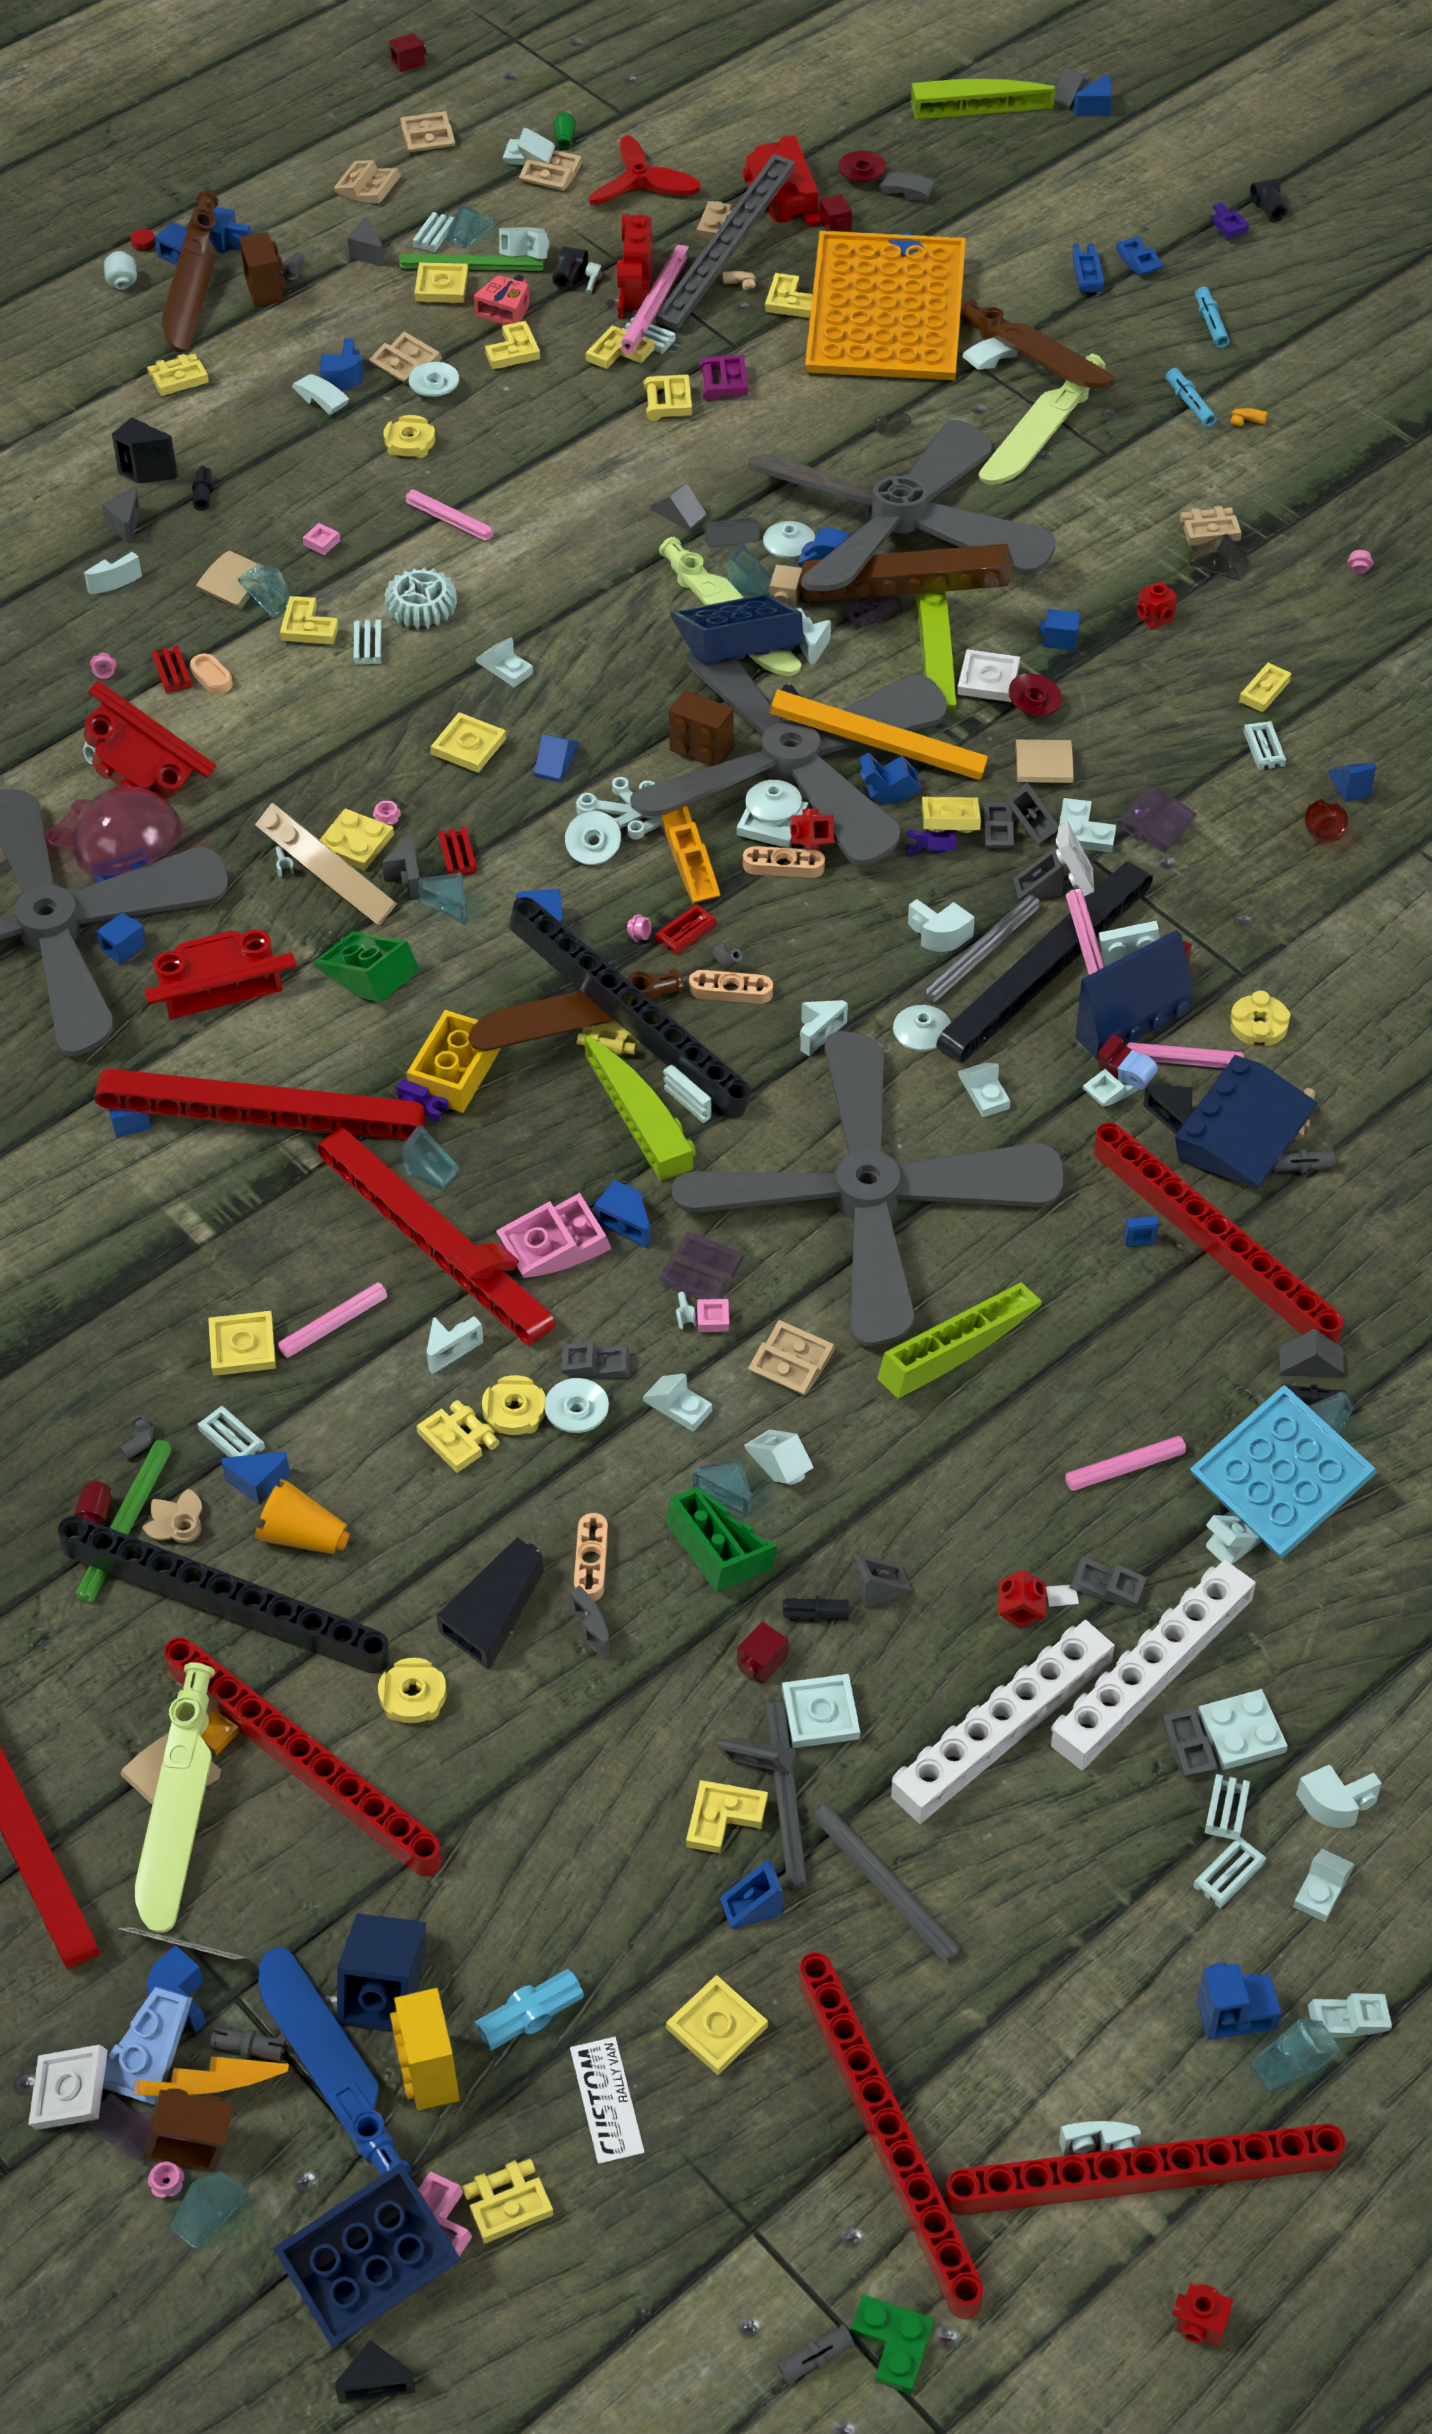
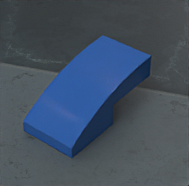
(1138, 257)

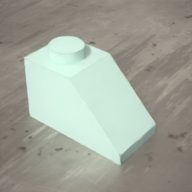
(780, 1456)

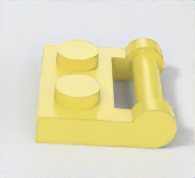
(676, 396)

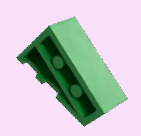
(716, 1541)

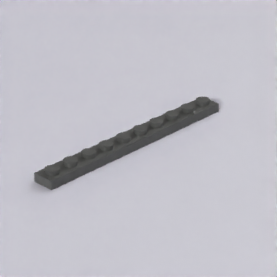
(725, 242)

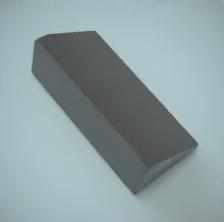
(731, 531)
(757, 1753)

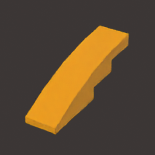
(690, 855)
(222, 2076)

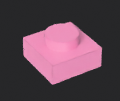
(321, 539)
(713, 1315)

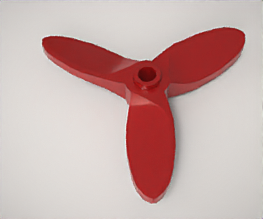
(640, 176)

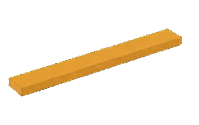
(878, 734)

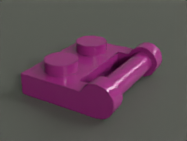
(732, 376)

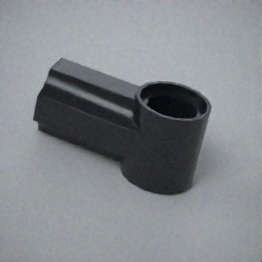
(1268, 196)
(571, 263)

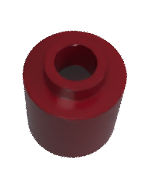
(94, 1502)

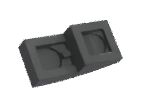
(912, 185)
(998, 825)
(596, 1363)
(1110, 1585)
(593, 1624)
(1188, 1743)

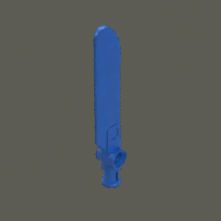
(327, 2055)

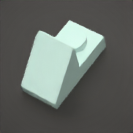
(528, 147)
(815, 637)
(505, 664)
(820, 1021)
(984, 1088)
(448, 1346)
(676, 1401)
(1230, 1538)
(1323, 1885)

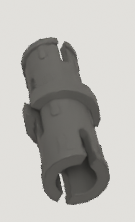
(1323, 1160)
(248, 2044)
(793, 2367)

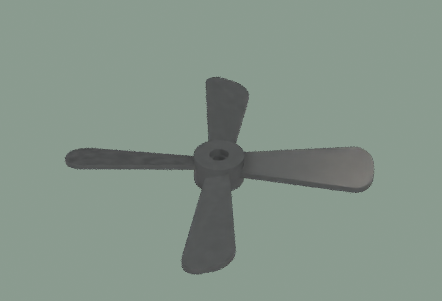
(903, 507)
(793, 756)
(51, 915)
(872, 1183)

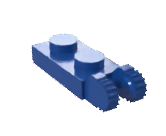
(1087, 269)

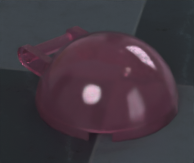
(118, 829)

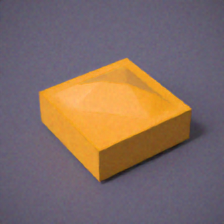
(219, 1732)

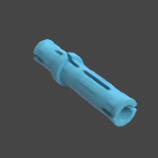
(1209, 310)
(1177, 380)

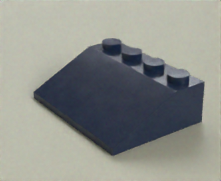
(739, 628)
(1135, 994)
(1244, 1123)
(367, 2254)

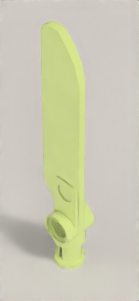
(1034, 430)
(717, 589)
(175, 1805)

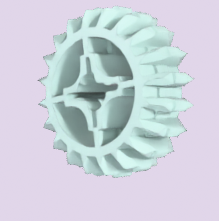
(420, 598)

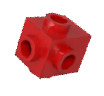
(1156, 605)
(812, 828)
(1022, 1599)
(1202, 2314)

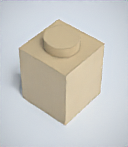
(785, 584)

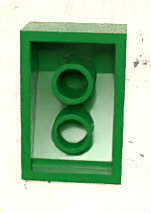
(369, 964)

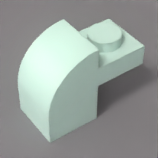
(523, 242)
(942, 930)
(1334, 1803)

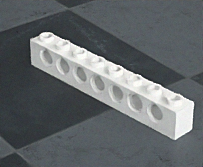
(1084, 1744)
(923, 1798)

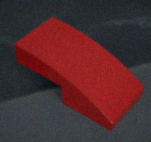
(484, 1259)

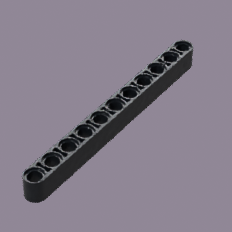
(1041, 965)
(628, 1006)
(232, 1605)

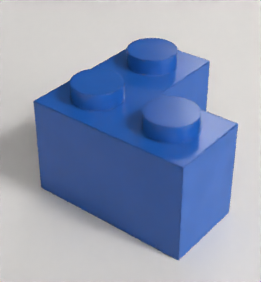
(1235, 2002)

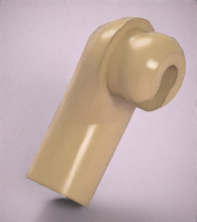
(738, 277)

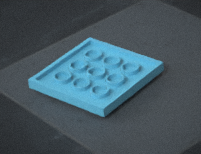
(1283, 1471)

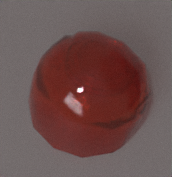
(1326, 821)

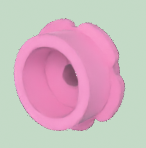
(1360, 561)
(103, 672)
(386, 812)
(639, 928)
(162, 2171)

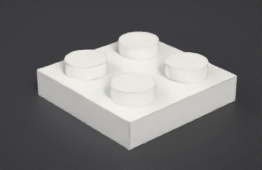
(987, 675)
(1072, 854)
(68, 2087)

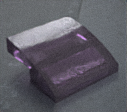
(1156, 818)
(701, 1267)

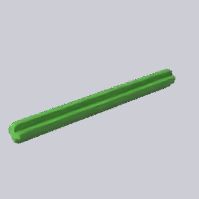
(475, 262)
(128, 1512)

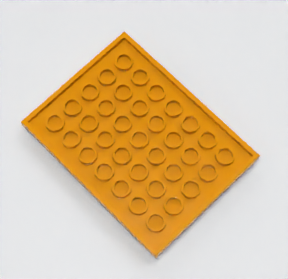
(884, 309)

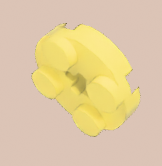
(400, 444)
(1259, 1006)
(514, 1421)
(415, 1708)

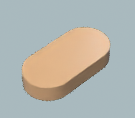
(211, 673)

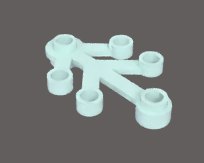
(630, 817)

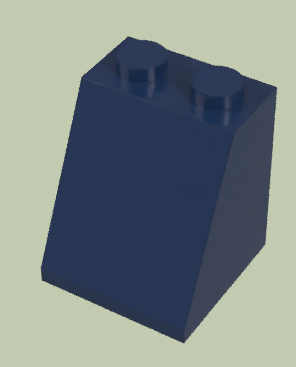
(376, 1966)

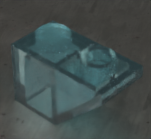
(1294, 2055)

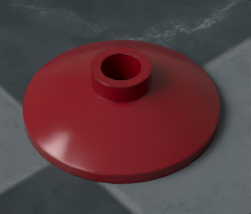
(862, 166)
(1035, 694)

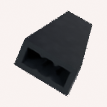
(492, 1602)

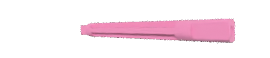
(654, 299)

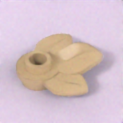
(172, 1517)

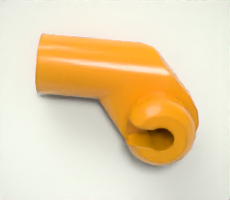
(1248, 414)

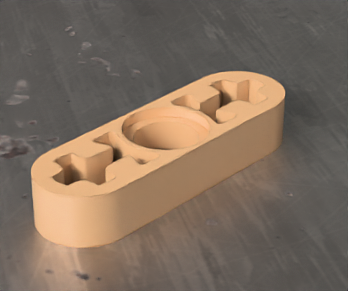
(774, 854)
(709, 992)
(584, 1546)

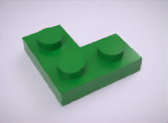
(902, 2334)

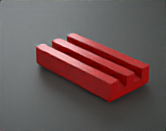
(167, 655)
(454, 836)
(689, 931)

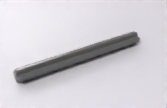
(981, 948)
(787, 1802)
(886, 1883)

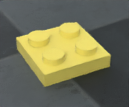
(441, 282)
(468, 742)
(951, 814)
(357, 838)
(242, 1343)
(717, 2025)

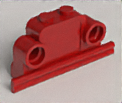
(798, 192)
(636, 266)
(137, 748)
(217, 972)

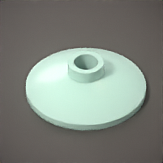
(433, 379)
(787, 539)
(773, 801)
(590, 826)
(920, 1027)
(576, 1395)

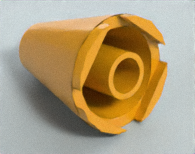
(300, 1522)

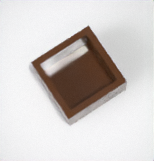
(262, 269)
(701, 729)
(187, 2130)

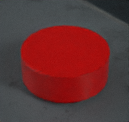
(142, 240)

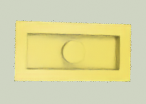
(1265, 687)

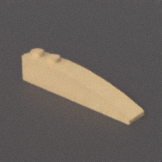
(325, 863)

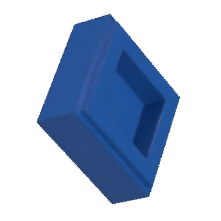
(1141, 1231)

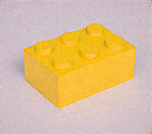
(449, 1062)
(424, 2049)

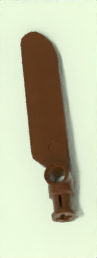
(191, 276)
(1036, 346)
(559, 1013)

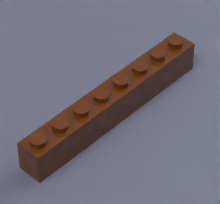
(922, 573)

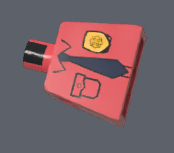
(503, 300)

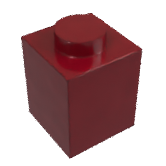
(407, 52)
(835, 214)
(762, 1652)

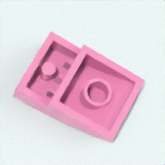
(554, 1237)

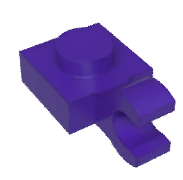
(1229, 223)
(936, 841)
(413, 1092)

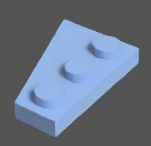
(149, 2044)

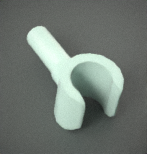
(593, 271)
(283, 862)
(685, 1313)

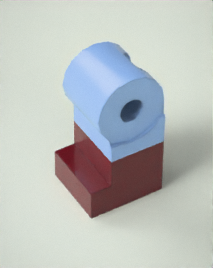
(1126, 1063)

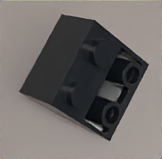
(144, 452)

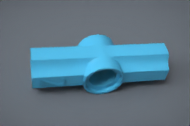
(529, 2009)

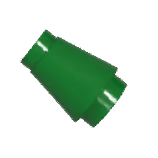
(564, 129)

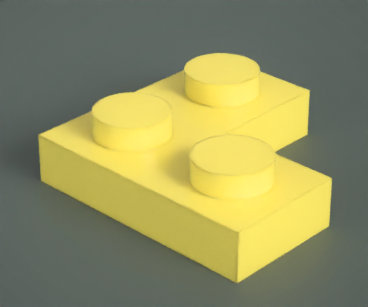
(785, 299)
(518, 348)
(609, 348)
(302, 625)
(723, 1804)

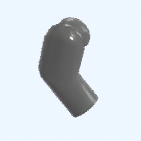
(290, 266)
(726, 956)
(142, 1437)

